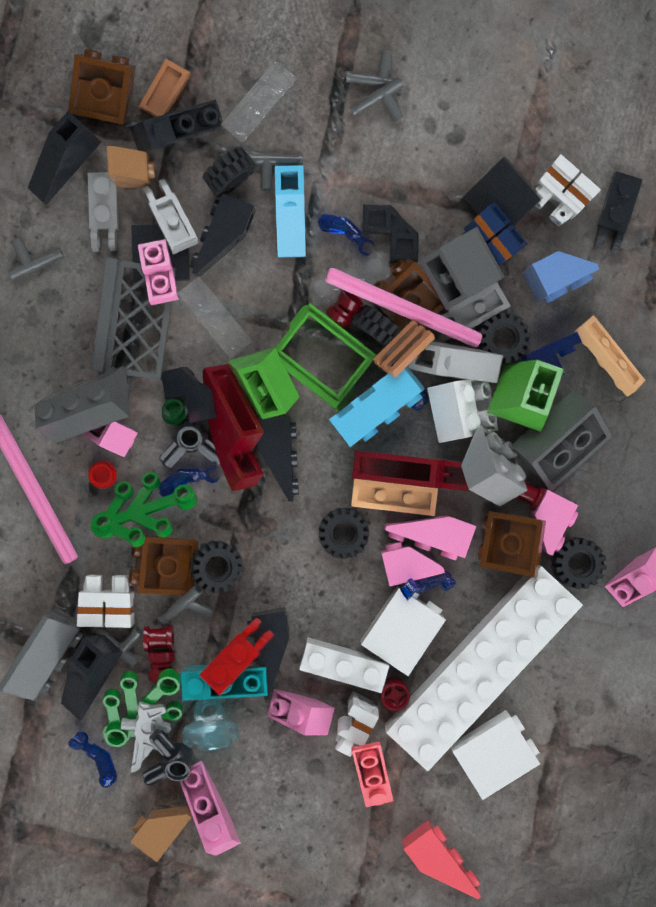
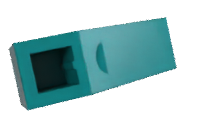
(249, 684)

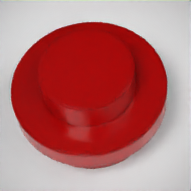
(102, 474)

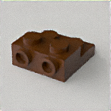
(101, 86)
(411, 284)
(512, 543)
(162, 566)

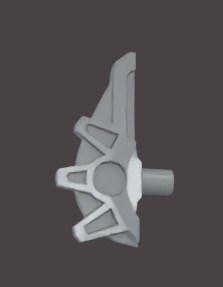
(146, 722)

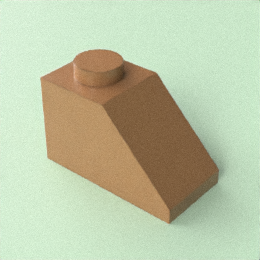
(130, 167)
(159, 830)

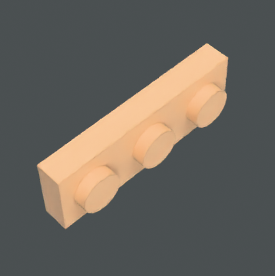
(610, 356)
(394, 497)

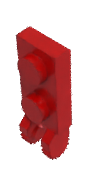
(234, 659)

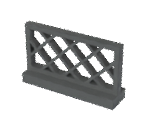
(109, 322)

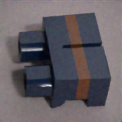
(489, 223)

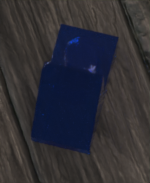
(548, 353)

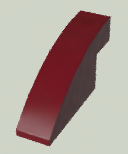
(234, 429)
(409, 470)

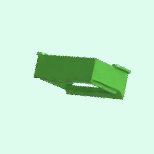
(335, 401)

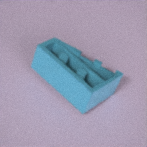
(377, 405)

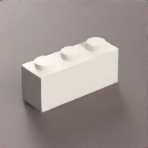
(344, 665)

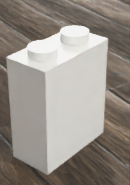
(403, 630)
(495, 754)

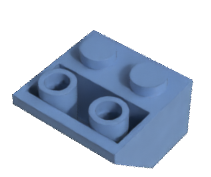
(555, 273)

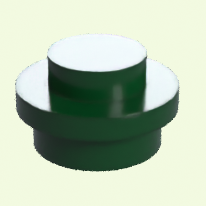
(174, 412)

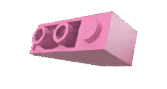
(440, 532)
(209, 811)

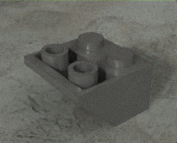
(461, 268)

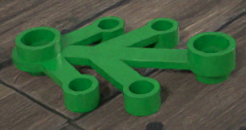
(139, 511)
(112, 733)

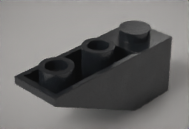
(176, 126)
(62, 155)
(227, 229)
(277, 451)
(273, 652)
(88, 673)

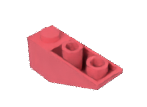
(372, 774)
(434, 858)

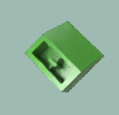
(265, 383)
(526, 393)

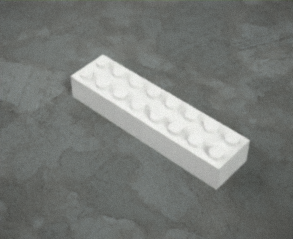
(482, 667)

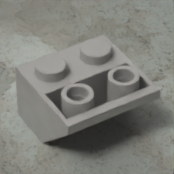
(493, 468)

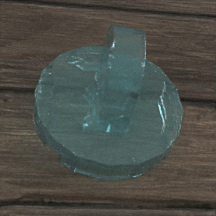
(211, 731)

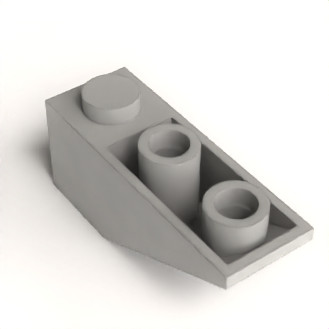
(458, 362)

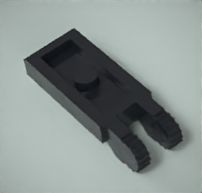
(617, 209)

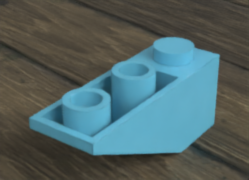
(290, 211)

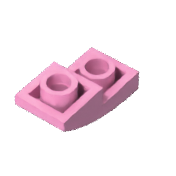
(158, 272)

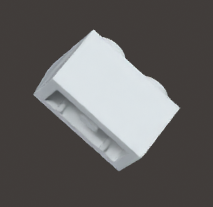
(461, 409)

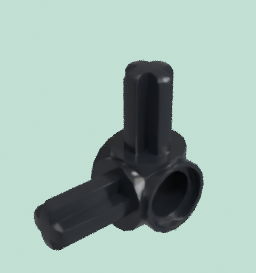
(184, 444)
(174, 762)

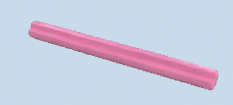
(403, 307)
(35, 495)

